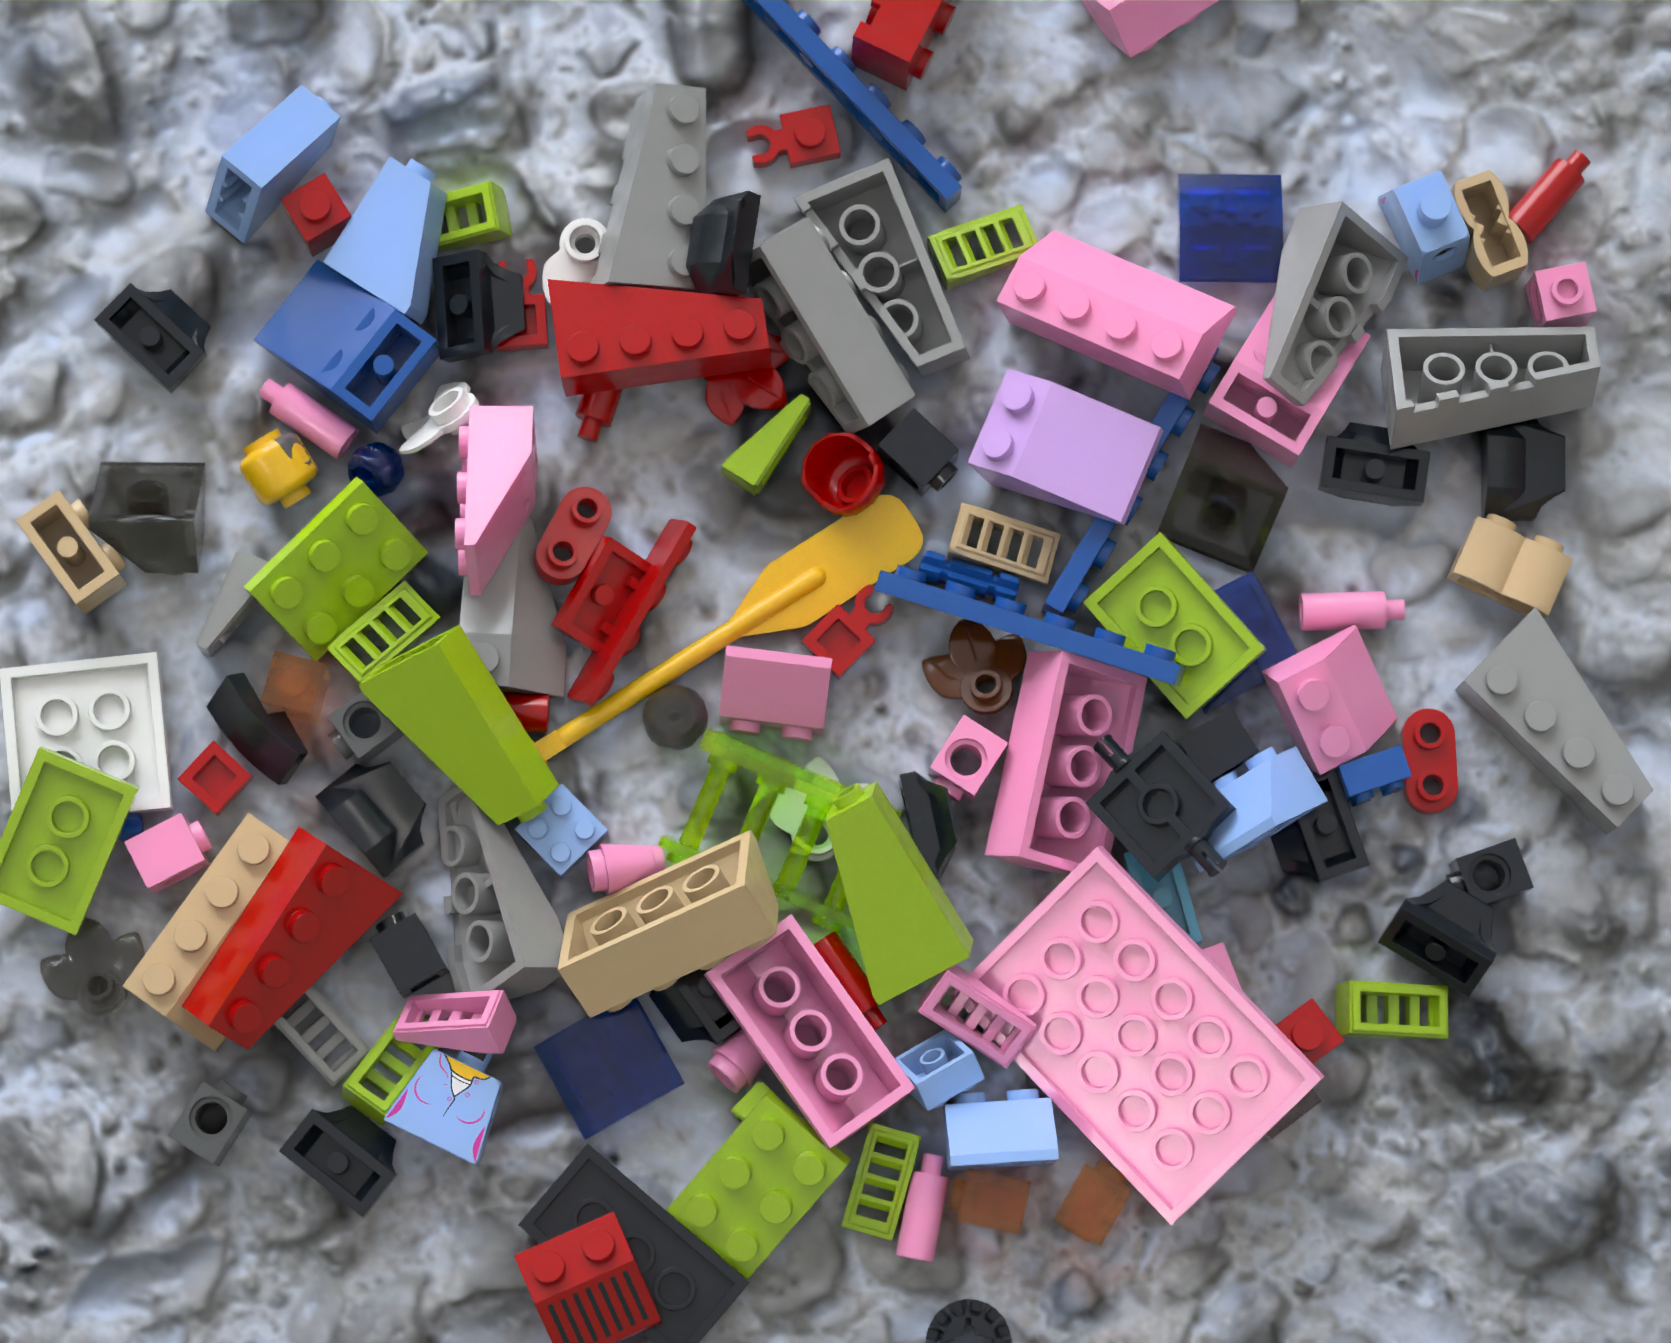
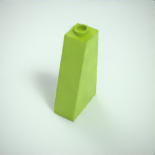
(463, 725)
(894, 899)

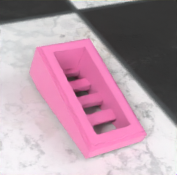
(475, 1023)
(966, 1029)

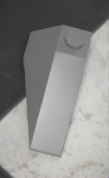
(1327, 288)
(514, 622)
(500, 915)

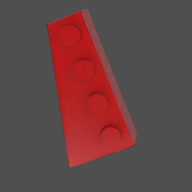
(897, 38)
(652, 336)
(287, 938)

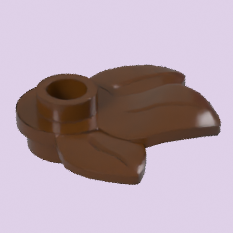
(975, 660)

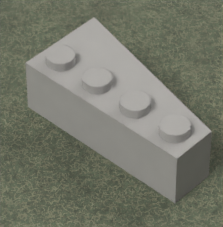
(657, 192)
(886, 258)
(827, 326)
(1483, 378)
(1555, 722)

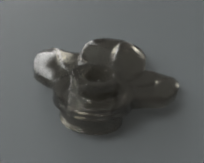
(90, 960)

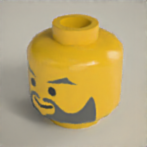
(278, 468)

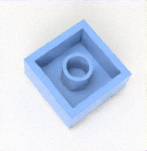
(562, 832)
(940, 1069)

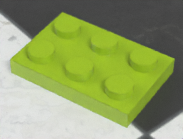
(336, 568)
(1171, 606)
(61, 839)
(758, 1185)

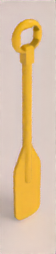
(784, 597)

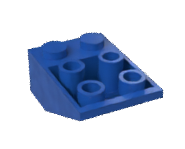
(349, 345)

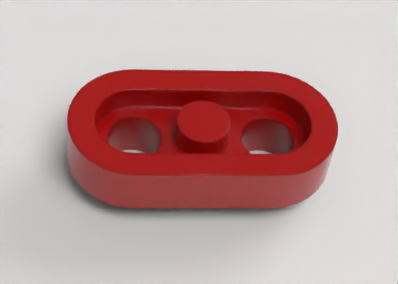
(574, 534)
(1429, 760)

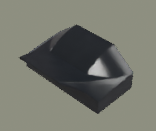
(723, 244)
(475, 304)
(156, 333)
(1365, 469)
(1520, 469)
(377, 813)
(929, 820)
(1325, 839)
(1444, 935)
(695, 1009)
(344, 1155)

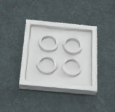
(95, 713)

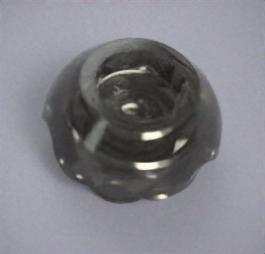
(670, 733)

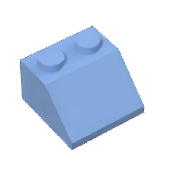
(1266, 801)
(999, 1132)

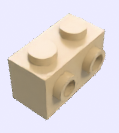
(71, 551)

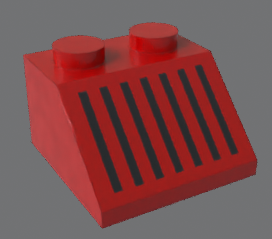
(588, 1285)

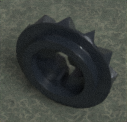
(983, 1318)

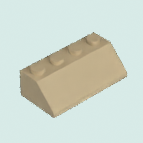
(202, 924)
(669, 925)

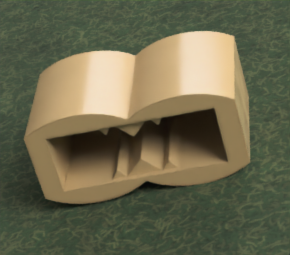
(1496, 244)
(1509, 566)

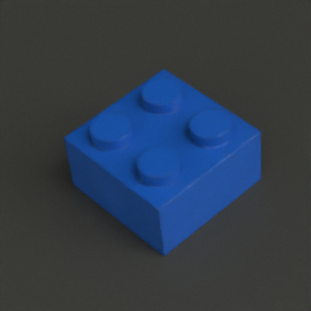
(1372, 774)

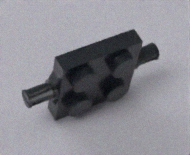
(1160, 805)

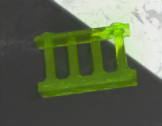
(773, 778)

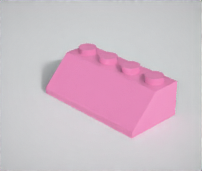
(1115, 312)
(1051, 759)
(810, 1033)

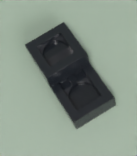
(262, 738)

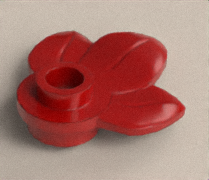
(755, 388)

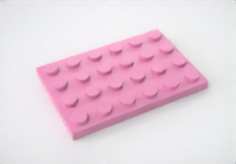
(1142, 1035)

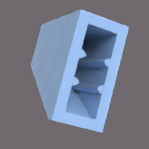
(270, 162)
(394, 238)

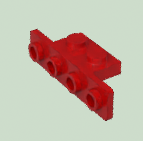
(613, 601)

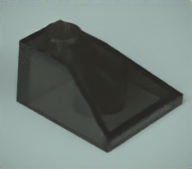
(1224, 500)
(152, 513)

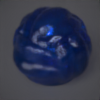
(377, 467)

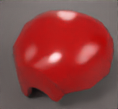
(843, 474)

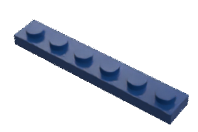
(864, 103)
(1096, 545)
(1053, 631)

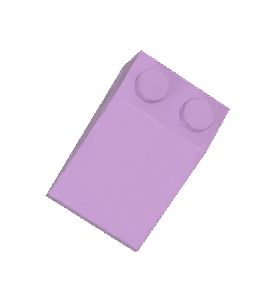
(1064, 448)

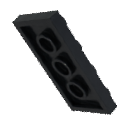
(681, 1272)

